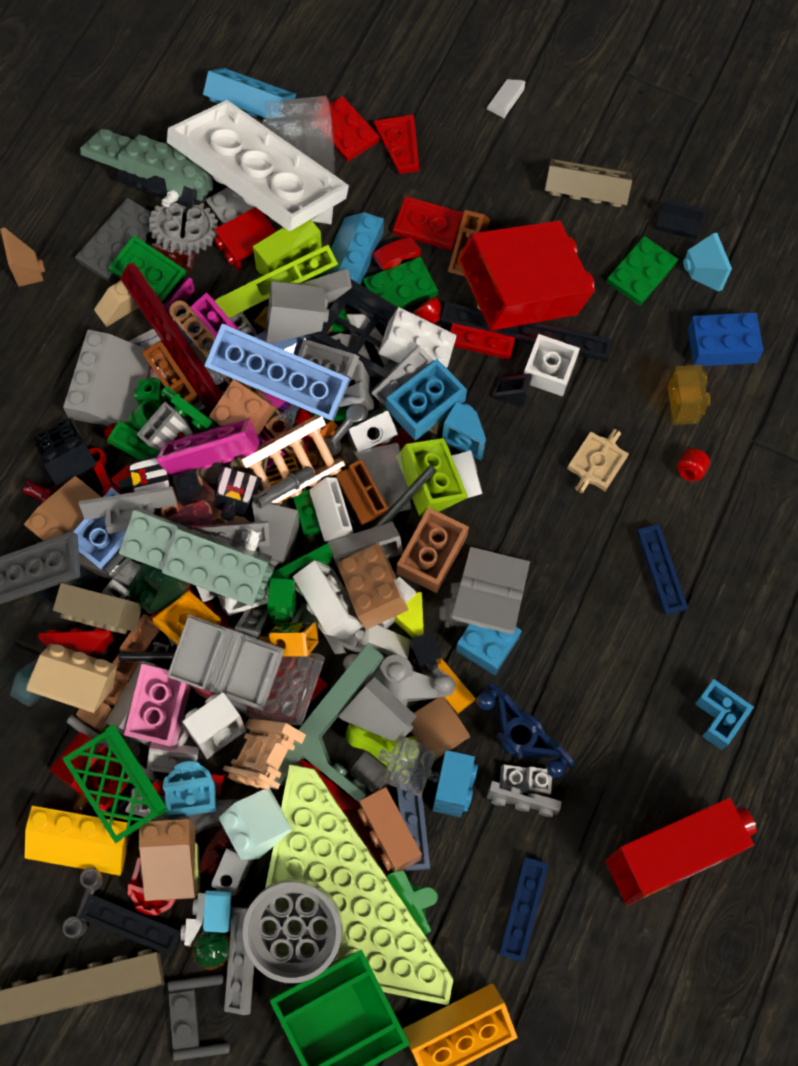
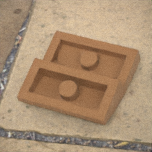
(438, 727)

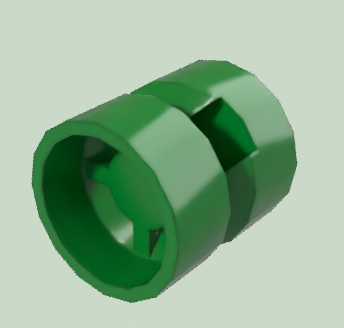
(141, 414)

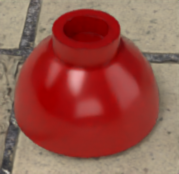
(429, 311)

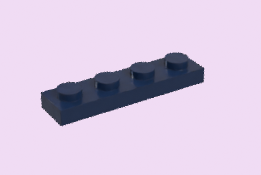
(662, 570)
(523, 910)

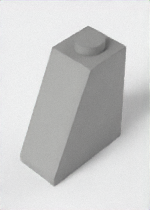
(379, 712)

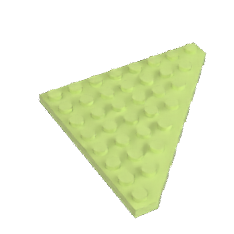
(374, 918)

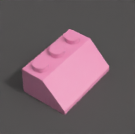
(157, 707)

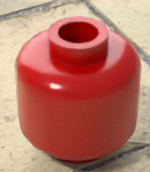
(693, 464)

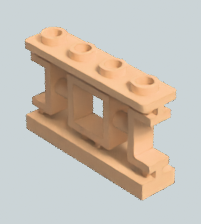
(263, 753)

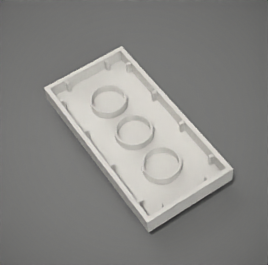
(257, 164)

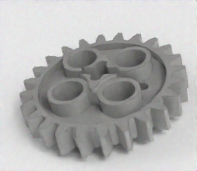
(167, 224)

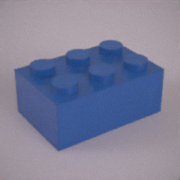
(725, 339)

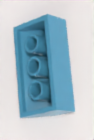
(242, 91)
(355, 244)

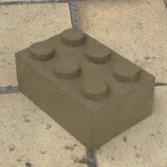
(97, 609)

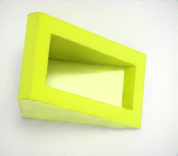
(412, 620)

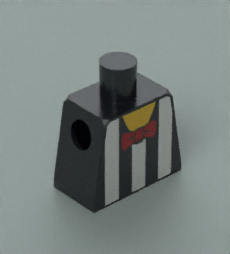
(145, 475)
(234, 492)

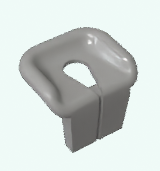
(361, 391)

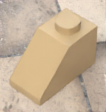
(115, 304)

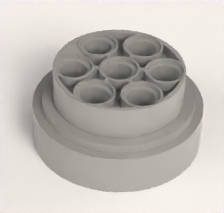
(262, 944)

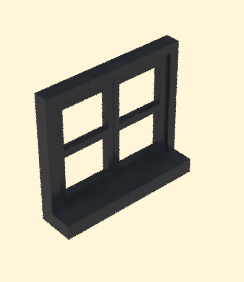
(370, 305)

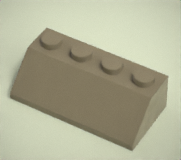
(588, 182)

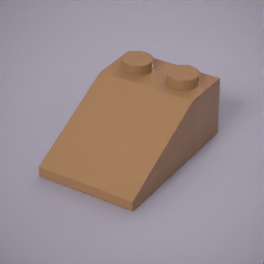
(61, 510)
(168, 859)

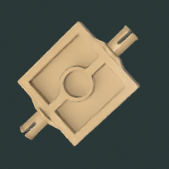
(598, 461)

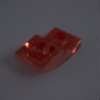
(210, 858)

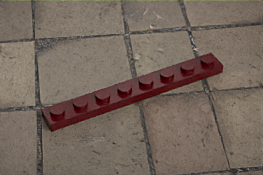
(171, 336)

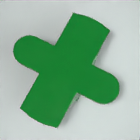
(414, 898)

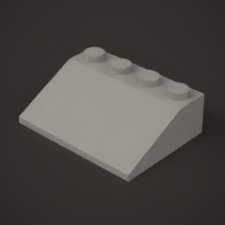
(105, 379)

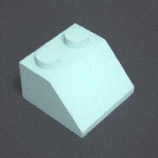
(255, 824)

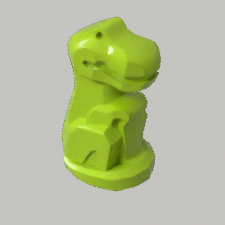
(370, 741)

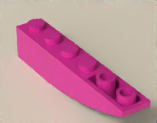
(213, 316)

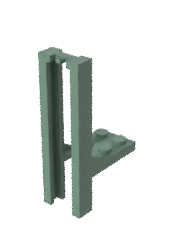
(324, 716)

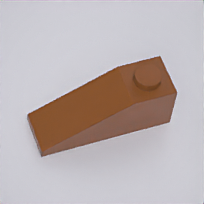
(471, 223)
(169, 372)

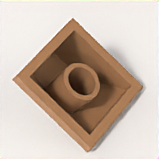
(22, 260)

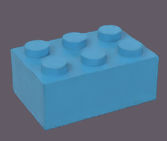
(425, 399)
(455, 784)

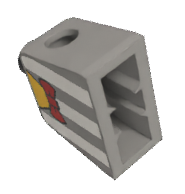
(164, 427)
(235, 868)

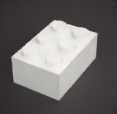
(408, 331)
(327, 600)
(214, 724)

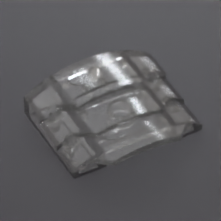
(305, 125)

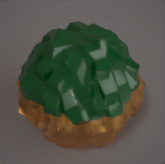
(211, 949)

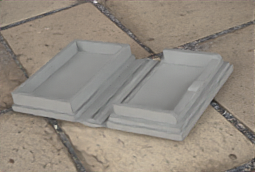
(491, 590)
(225, 662)

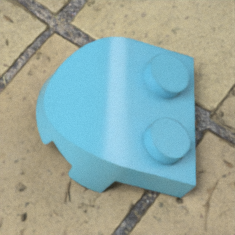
(189, 790)

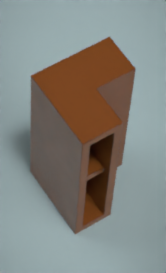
(361, 493)

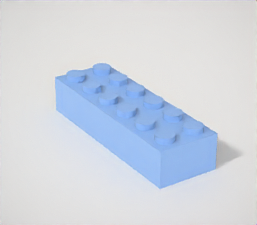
(277, 372)

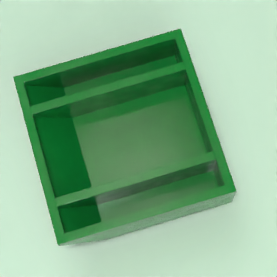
(340, 1016)

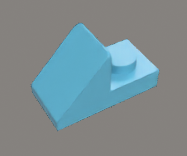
(217, 911)

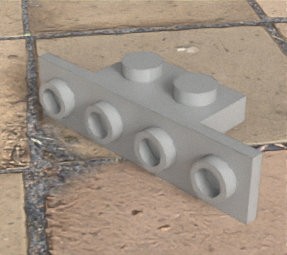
(120, 507)

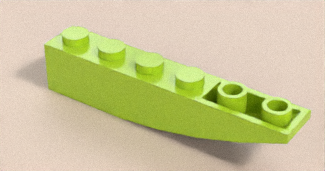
(294, 273)

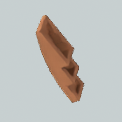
(137, 641)

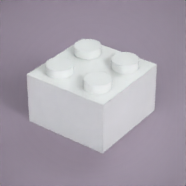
(551, 364)

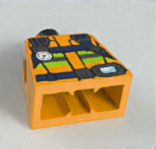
(294, 637)

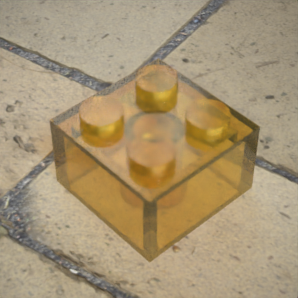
(688, 394)

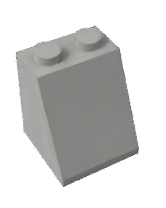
(294, 311)
(283, 532)

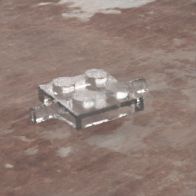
(409, 766)

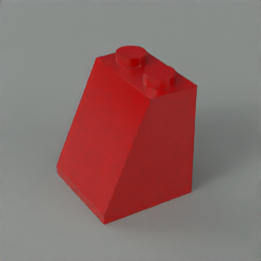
(61, 771)

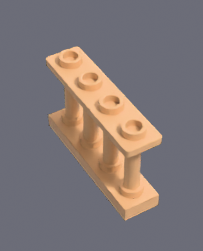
(293, 438)

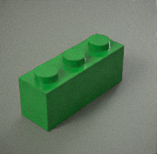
(282, 601)

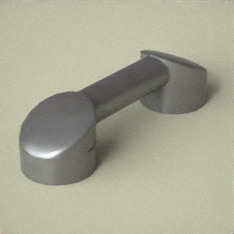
(354, 413)
(92, 880)

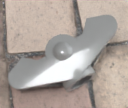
(406, 684)

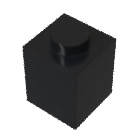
(188, 487)
(425, 652)

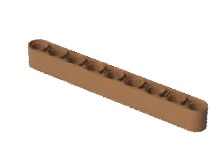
(204, 336)

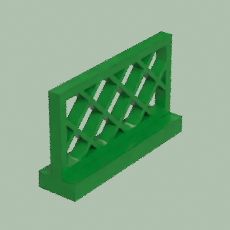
(133, 770)

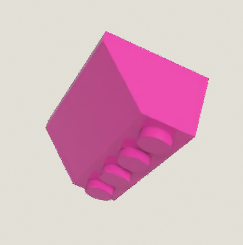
(209, 447)

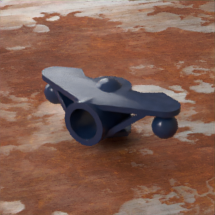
(530, 725)

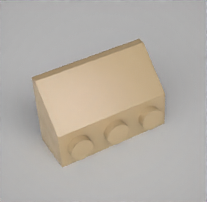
(72, 678)

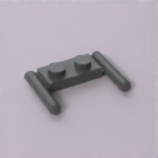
(184, 1018)

